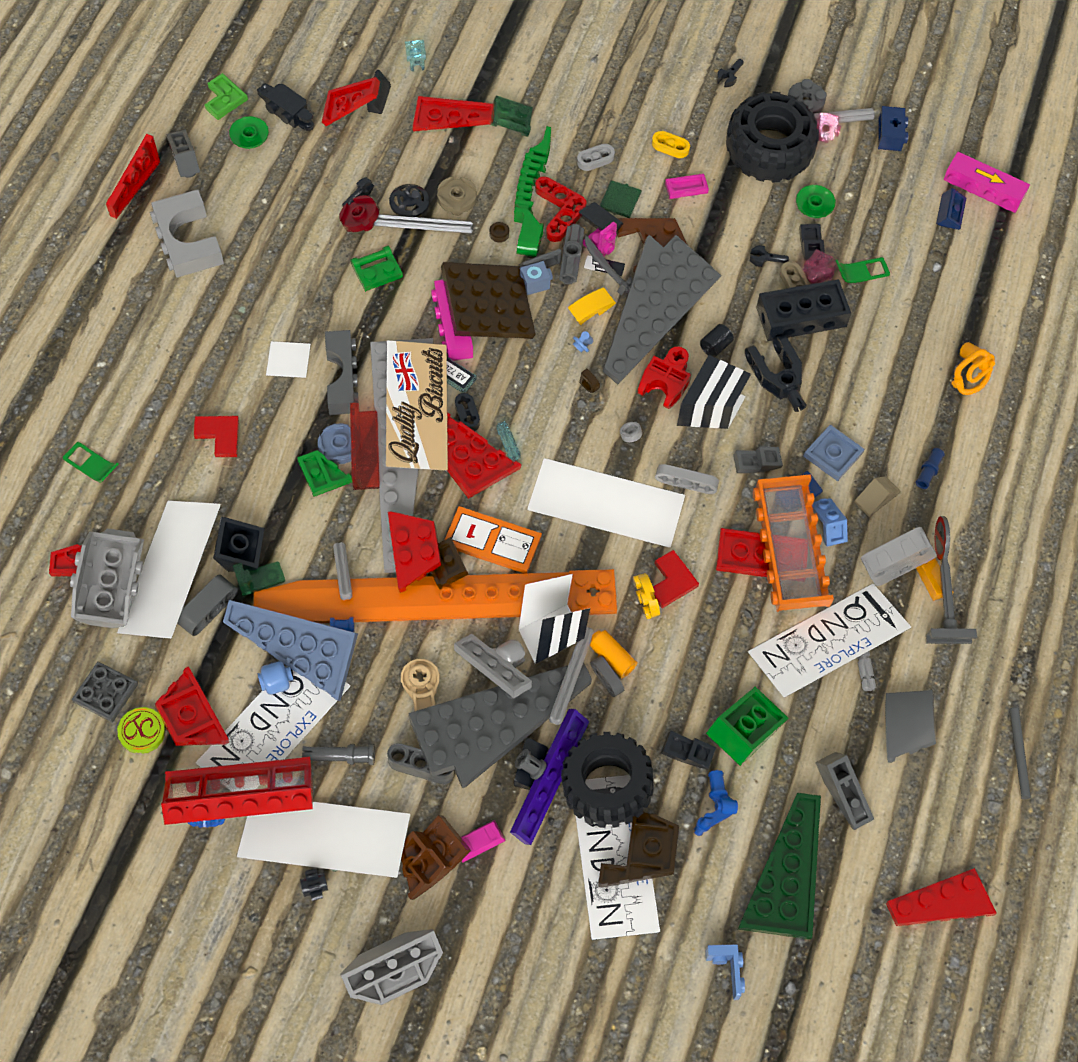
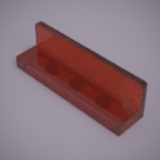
(364, 448)

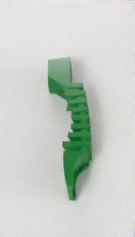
(531, 229)

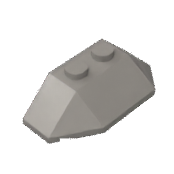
(393, 967)

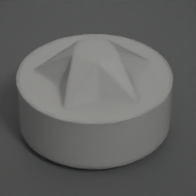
(631, 432)

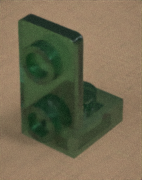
(258, 579)

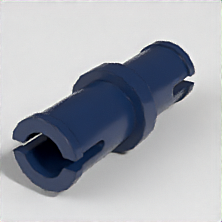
(930, 468)

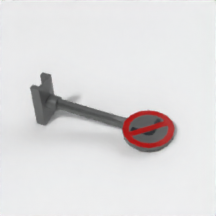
(949, 633)

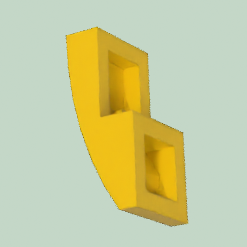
(591, 304)

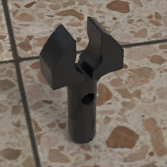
(723, 74)
(364, 188)
(765, 256)

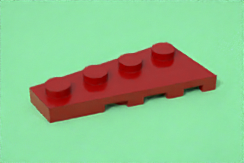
(449, 113)
(137, 172)
(946, 900)

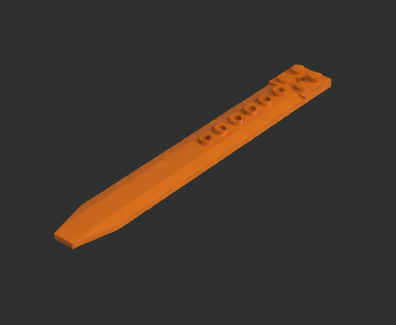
(464, 599)

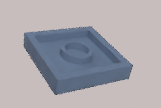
(833, 452)

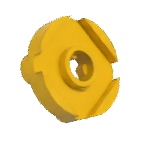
(646, 595)

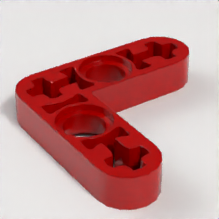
(566, 205)

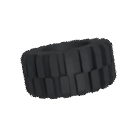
(612, 807)

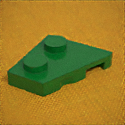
(321, 473)

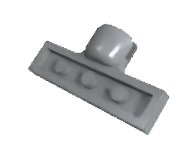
(497, 663)

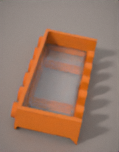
(791, 543)

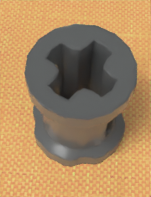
(530, 764)

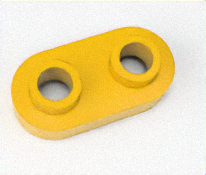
(672, 144)

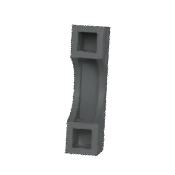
(339, 351)

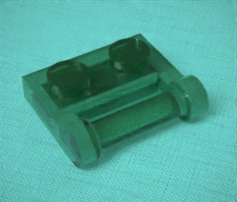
(511, 115)

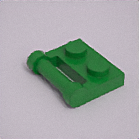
(379, 273)

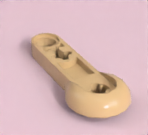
(420, 692)

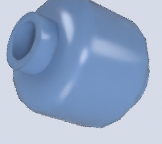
(275, 678)

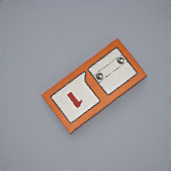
(493, 540)

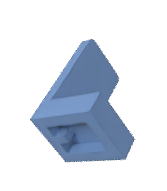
(833, 522)
(719, 955)

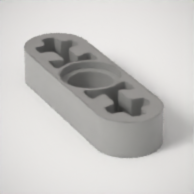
(687, 479)

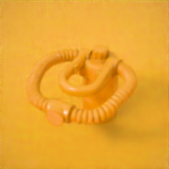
(981, 359)

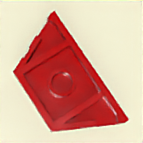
(413, 547)
(189, 714)

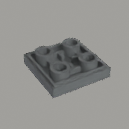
(105, 691)

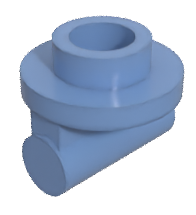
(582, 343)

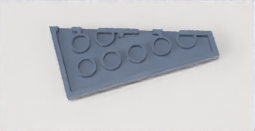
(307, 647)

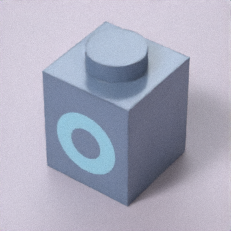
(536, 277)

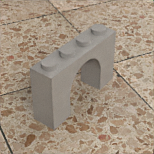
(184, 257)

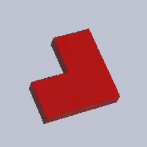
(222, 429)
(678, 579)

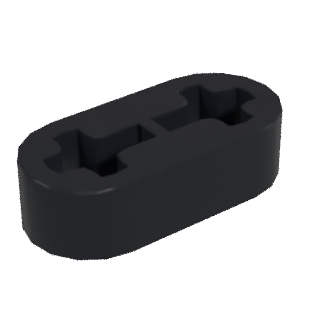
(470, 411)

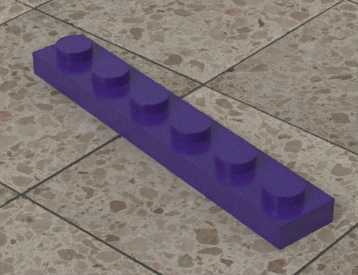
(546, 785)

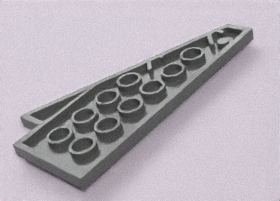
(660, 294)
(486, 725)

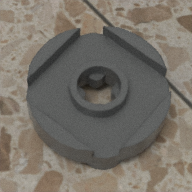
(812, 91)

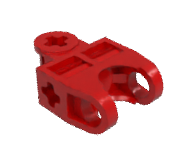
(667, 375)

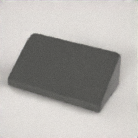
(550, 259)

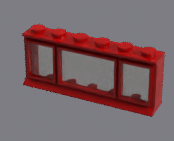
(237, 790)

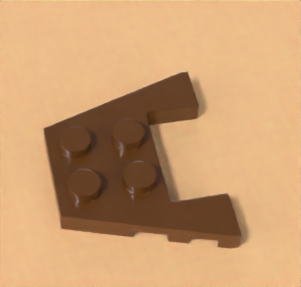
(658, 228)

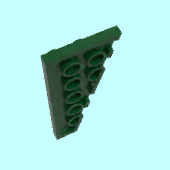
(787, 885)

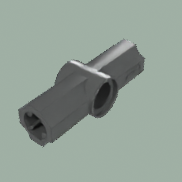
(571, 254)

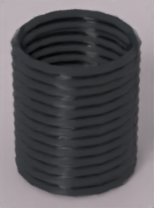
(716, 340)

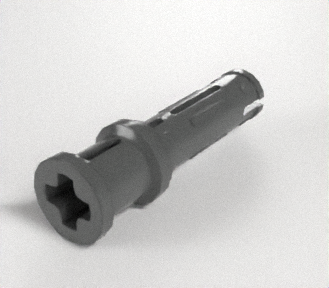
(351, 754)

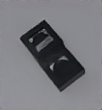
(810, 239)
(688, 751)

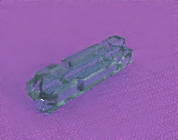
(508, 441)

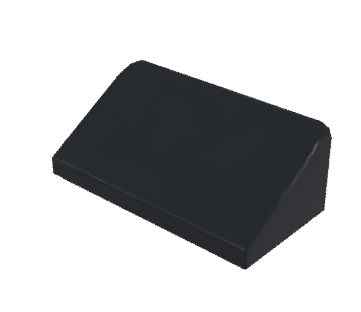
(378, 104)
(599, 217)
(537, 750)

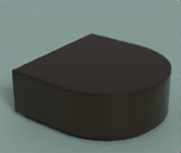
(589, 381)

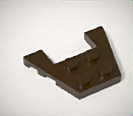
(649, 854)

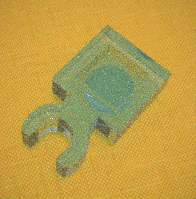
(415, 53)

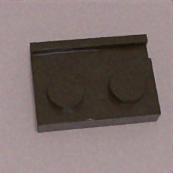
(452, 564)

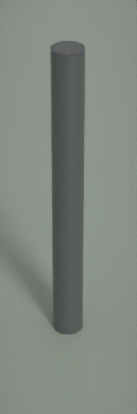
(1020, 753)

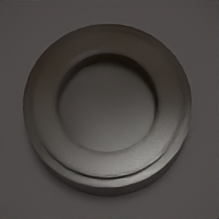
(499, 232)

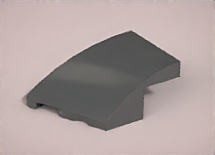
(909, 722)

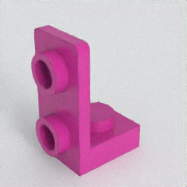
(604, 239)

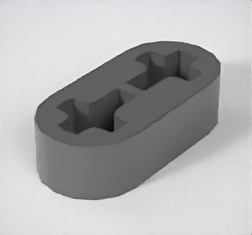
(607, 676)

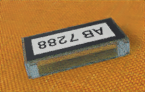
(459, 377)

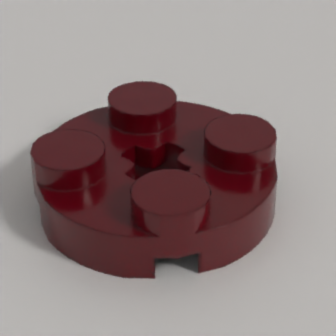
(359, 214)

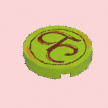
(141, 730)

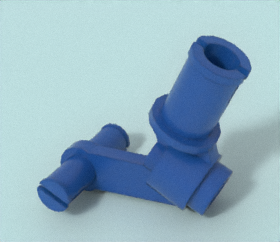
(724, 804)

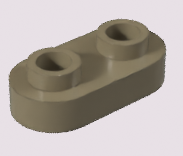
(798, 277)

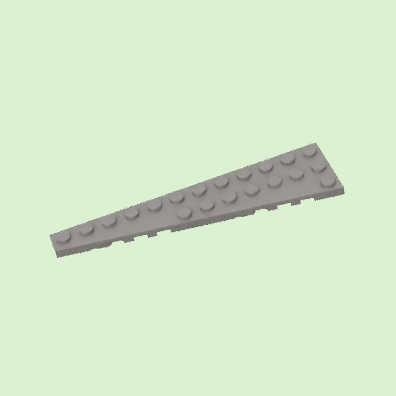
(396, 484)

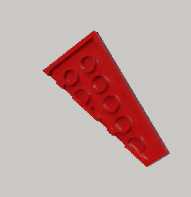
(473, 461)

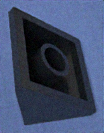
(237, 544)

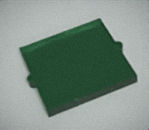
(620, 199)

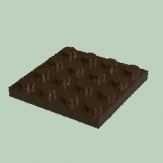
(487, 300)

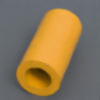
(613, 653)

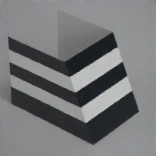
(713, 395)
(547, 620)

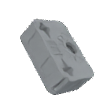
(898, 556)

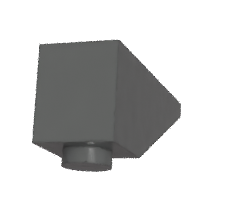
(183, 153)
(845, 789)

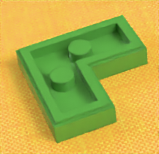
(227, 99)

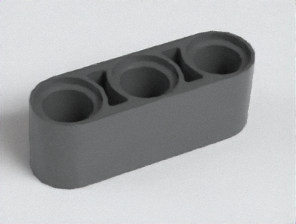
(207, 605)
(408, 766)

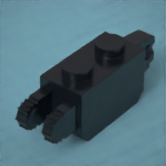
(287, 105)

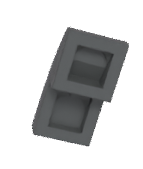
(758, 461)

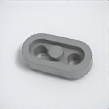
(594, 157)

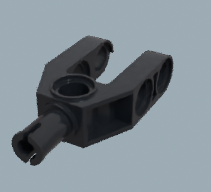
(775, 382)

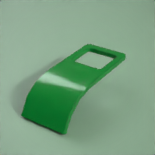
(858, 271)
(94, 467)

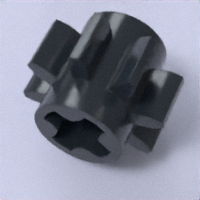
(314, 884)

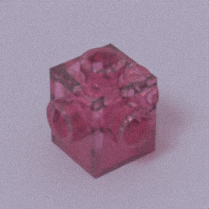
(830, 120)
(820, 267)

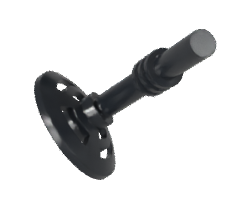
(409, 199)

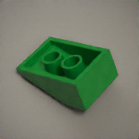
(746, 725)

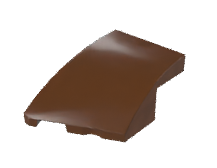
(431, 855)

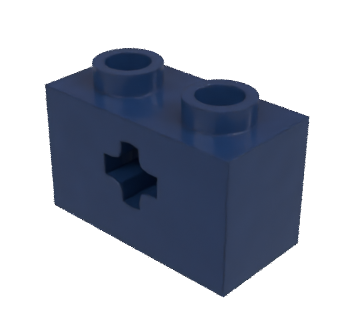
(892, 128)

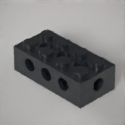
(803, 309)

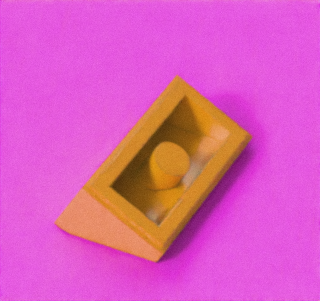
(931, 578)

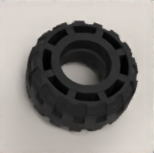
(770, 157)

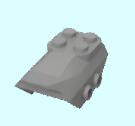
(106, 578)

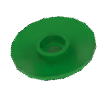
(249, 132)
(815, 201)

